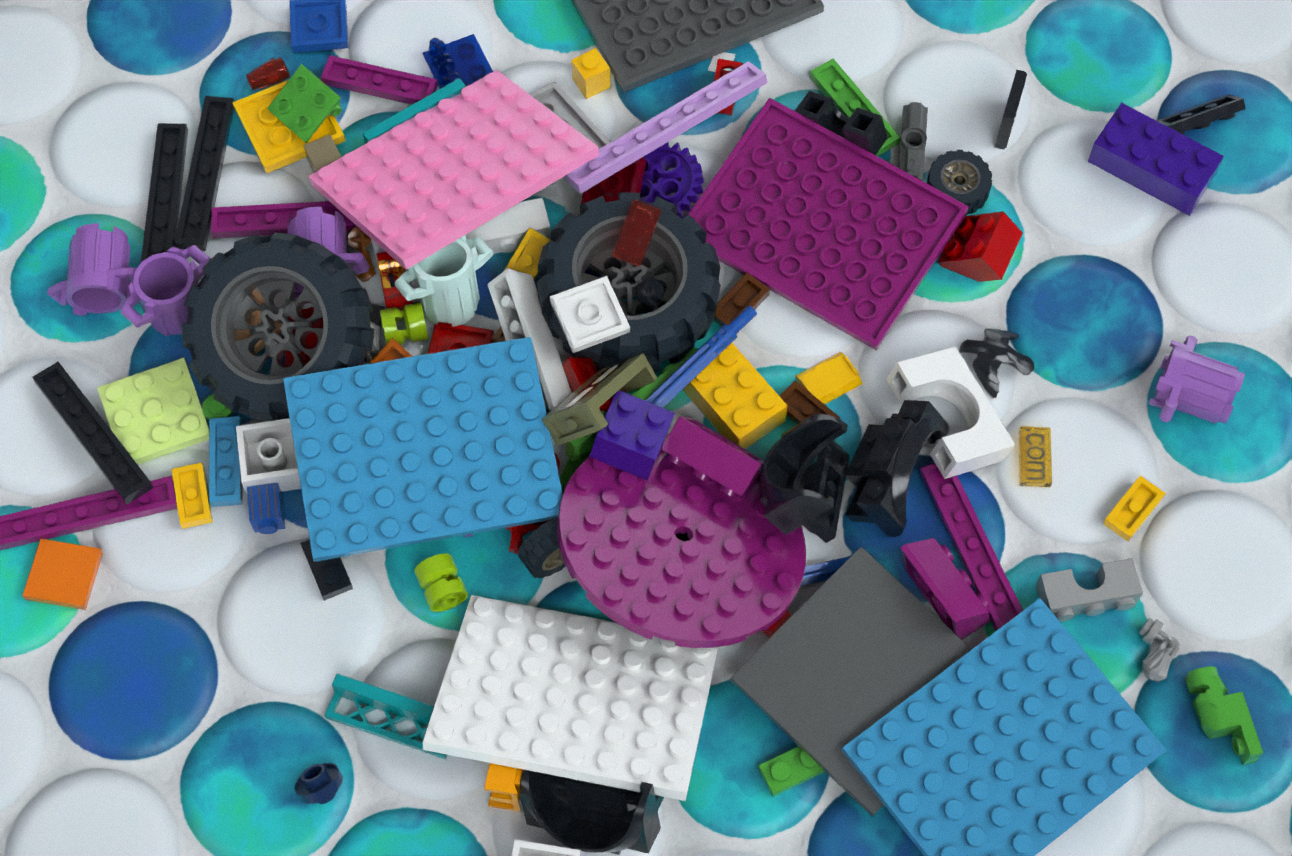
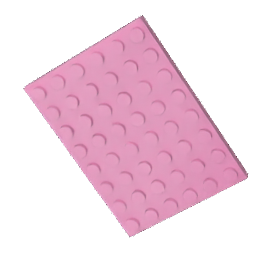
(452, 168)

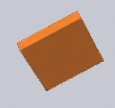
(63, 574)

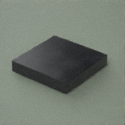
(1011, 109)

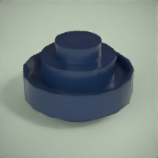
(318, 783)

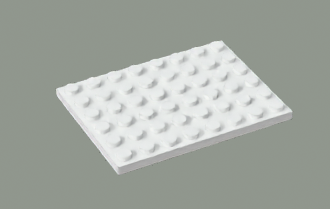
(572, 698)

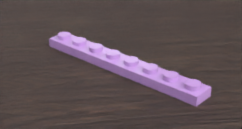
(667, 126)

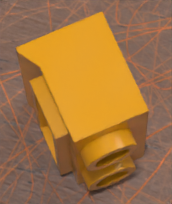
(504, 787)

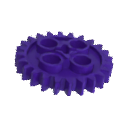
(683, 180)

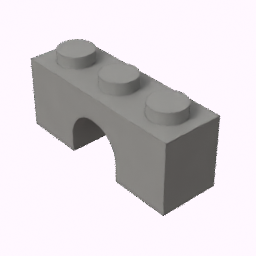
(1117, 589)

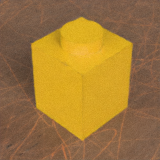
(590, 73)

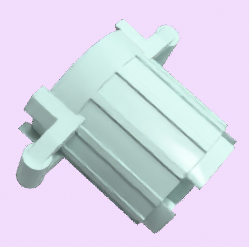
(448, 281)

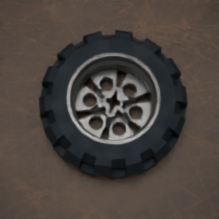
(688, 286)
(225, 305)

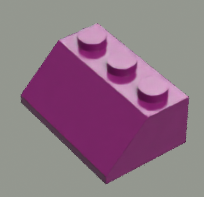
(712, 456)
(945, 587)

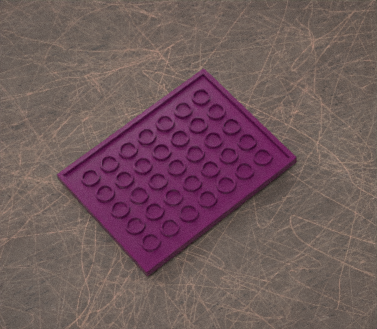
(825, 222)

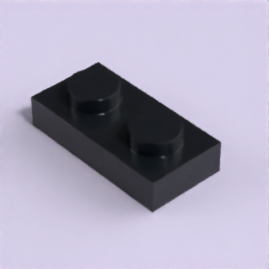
(329, 574)

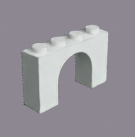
(948, 377)

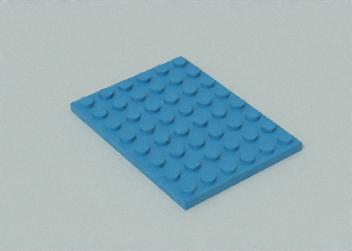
(422, 448)
(1004, 745)

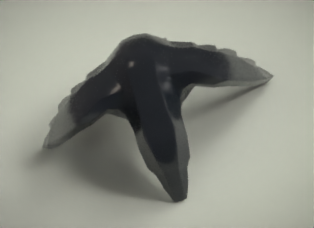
(992, 353)

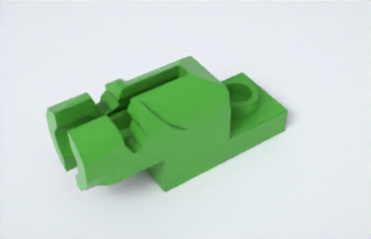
(1224, 714)

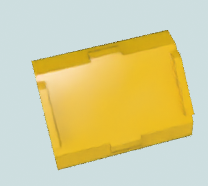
(830, 378)

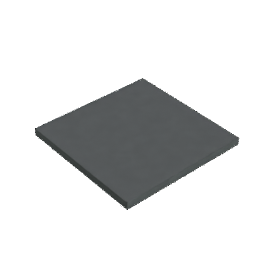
(847, 664)

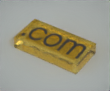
(1035, 456)

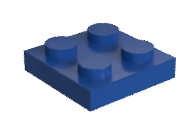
(318, 25)

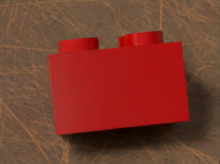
(982, 246)

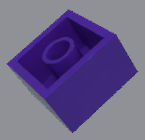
(632, 435)

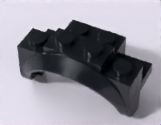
(885, 464)
(806, 493)
(592, 814)

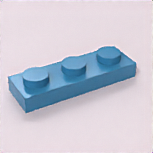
(224, 463)

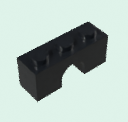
(862, 128)

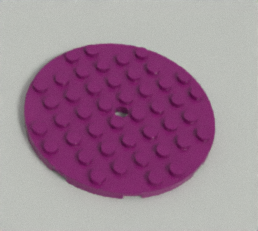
(698, 592)

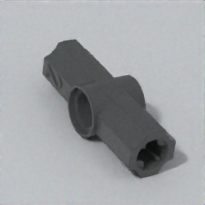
(913, 132)

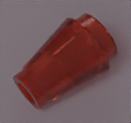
(268, 74)

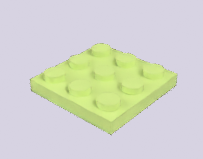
(155, 411)

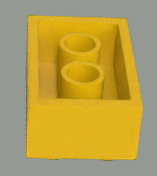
(737, 398)

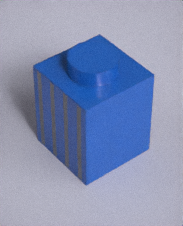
(266, 508)

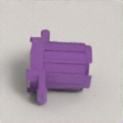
(327, 231)
(96, 271)
(162, 289)
(1196, 384)

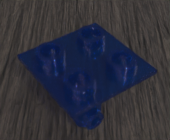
(456, 60)

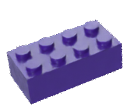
(1155, 158)

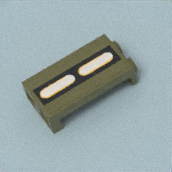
(580, 411)

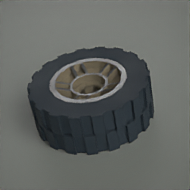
(963, 169)
(542, 552)

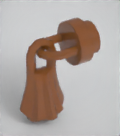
(360, 241)

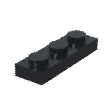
(1201, 115)

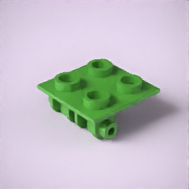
(305, 103)

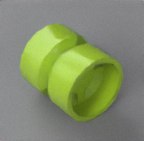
(414, 321)
(441, 582)

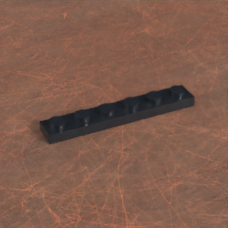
(205, 173)
(165, 189)
(93, 433)

